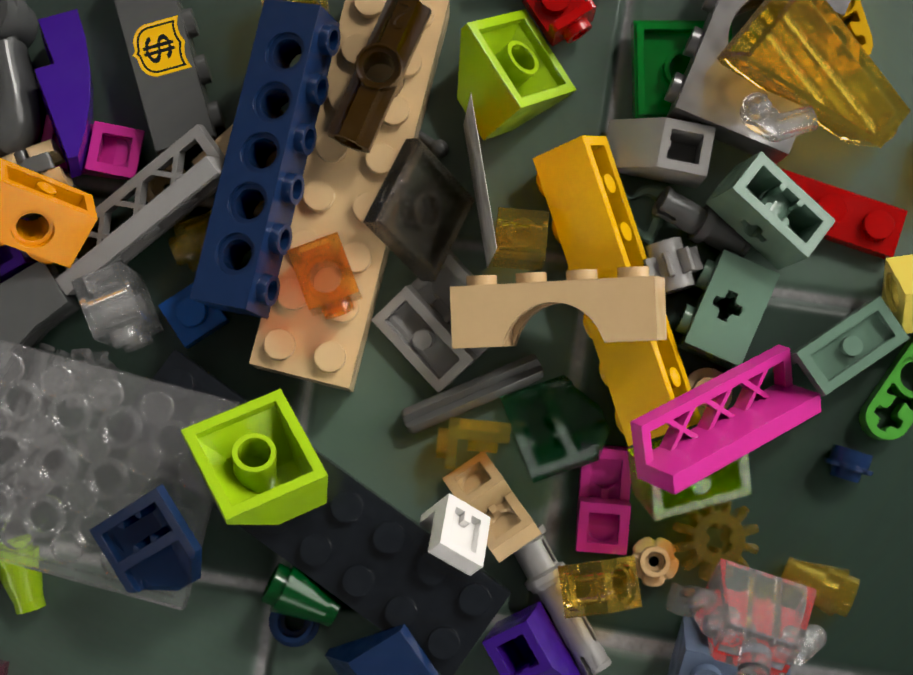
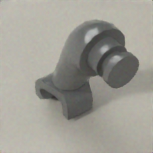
(19, 93)

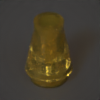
(833, 585)

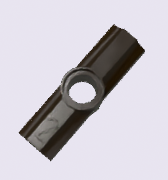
(368, 101)

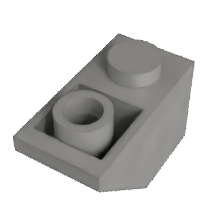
(662, 149)

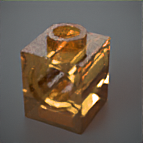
(314, 256)

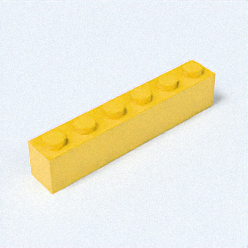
(600, 233)

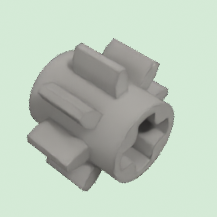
(674, 262)

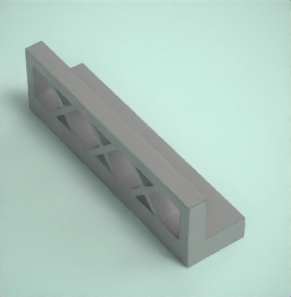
(157, 216)

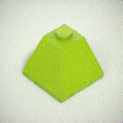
(508, 72)
(258, 462)

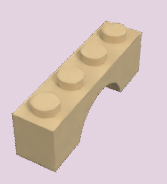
(620, 307)

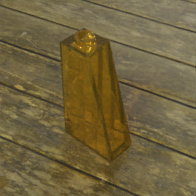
(816, 61)

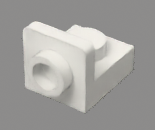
(457, 533)

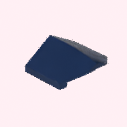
(150, 544)
(382, 654)

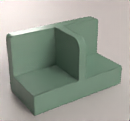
(849, 346)

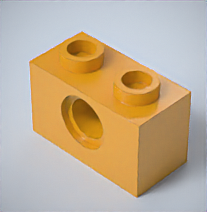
(65, 212)

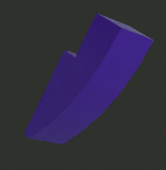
(67, 86)

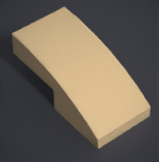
(486, 490)

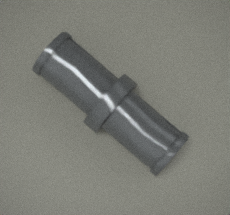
(699, 222)

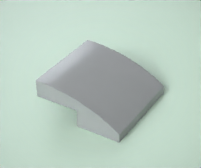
(421, 326)

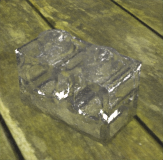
(118, 307)

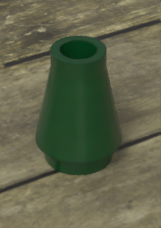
(299, 596)

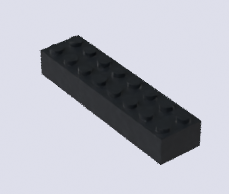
(371, 553)

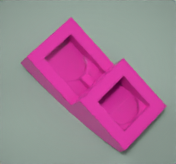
(112, 150)
(604, 503)

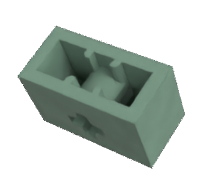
(770, 211)
(748, 291)

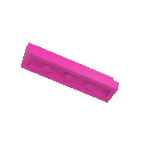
(721, 434)

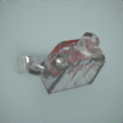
(752, 619)

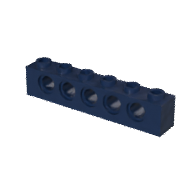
(244, 182)

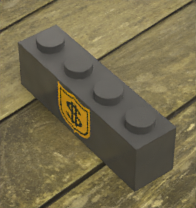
(168, 70)

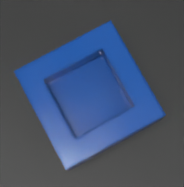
(190, 318)

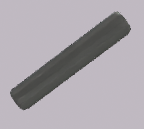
(472, 394)

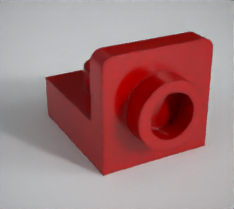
(562, 18)

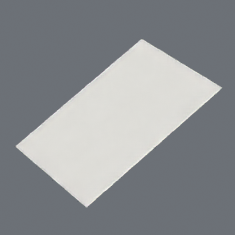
(479, 183)

